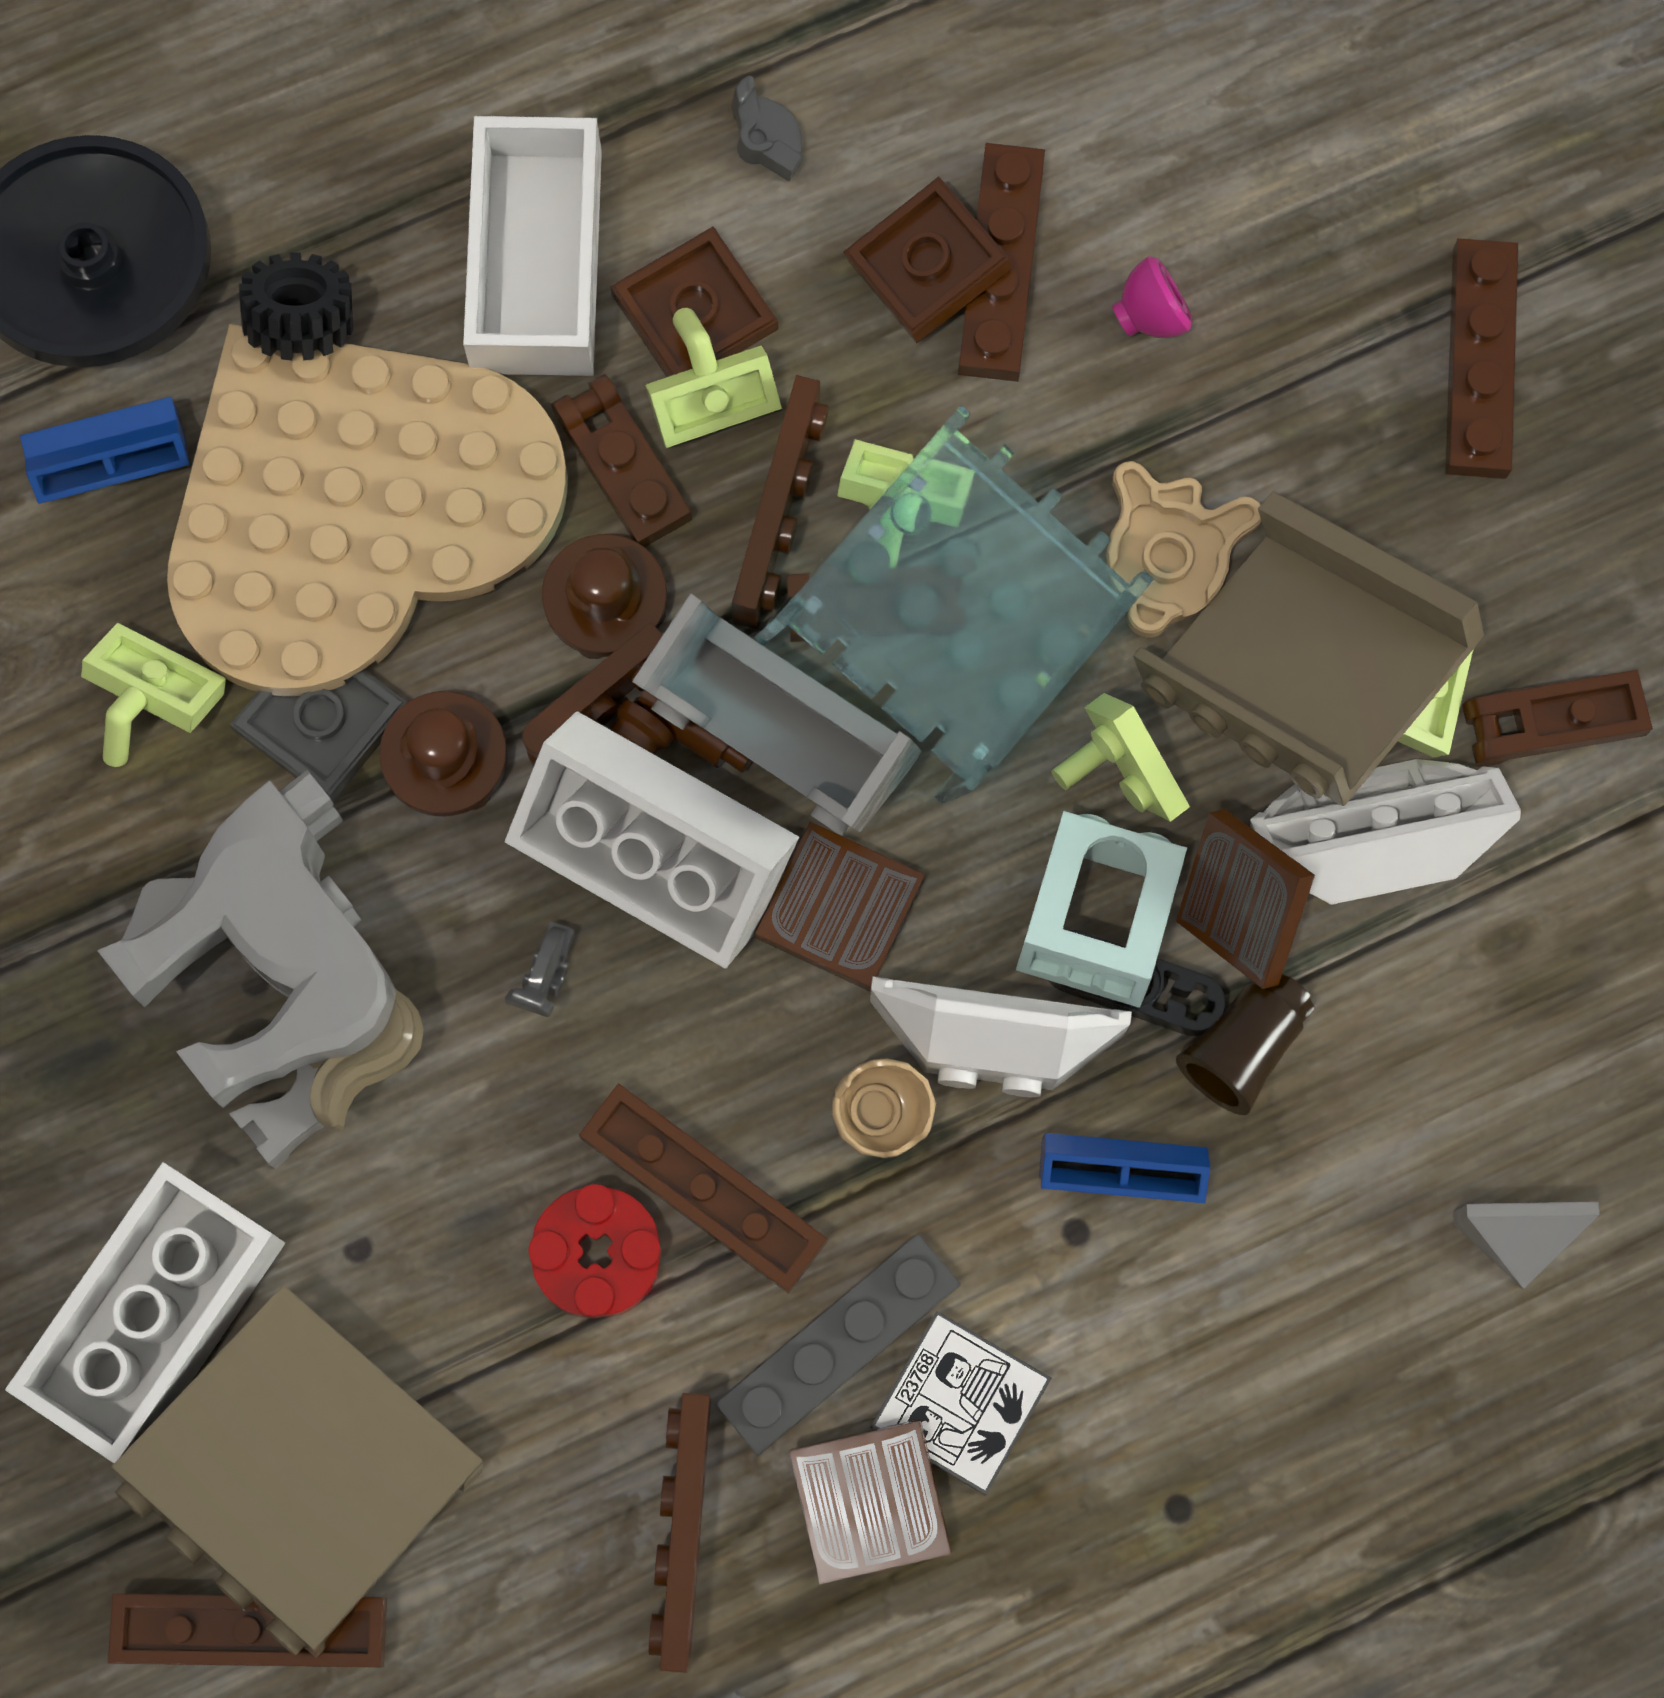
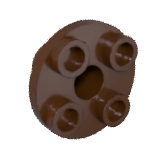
(603, 593)
(443, 754)

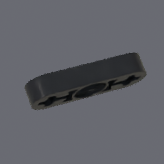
(1174, 1012)

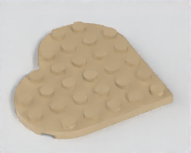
(346, 498)

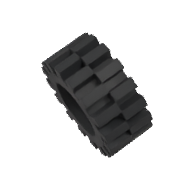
(296, 306)

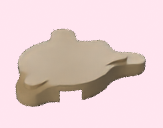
(1175, 542)

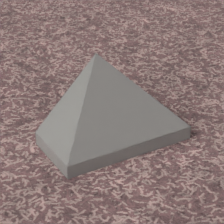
(1524, 1235)

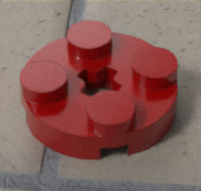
(595, 1214)

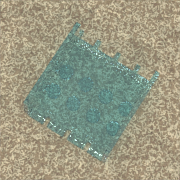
(960, 603)

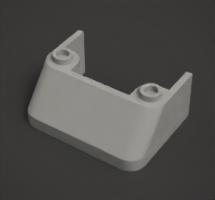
(775, 716)

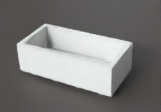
(533, 245)

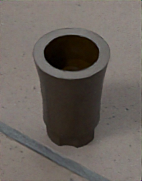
(1246, 1044)

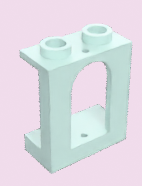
(1089, 962)

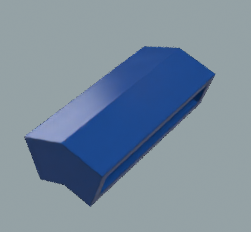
(105, 450)
(1124, 1155)

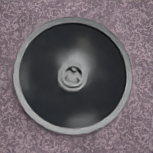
(97, 250)

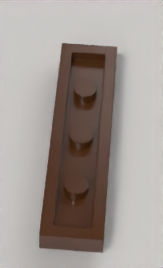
(1009, 215)
(1482, 359)
(773, 527)
(703, 1188)
(678, 1562)
(219, 1632)

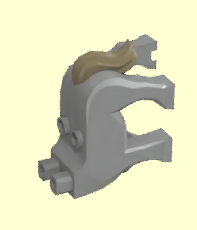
(298, 933)

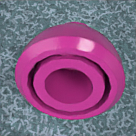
(1152, 302)

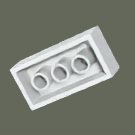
(650, 839)
(145, 1314)

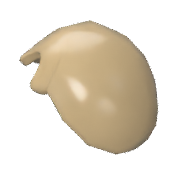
(883, 1108)

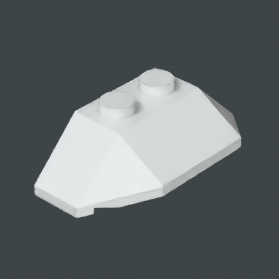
(1397, 832)
(995, 1035)

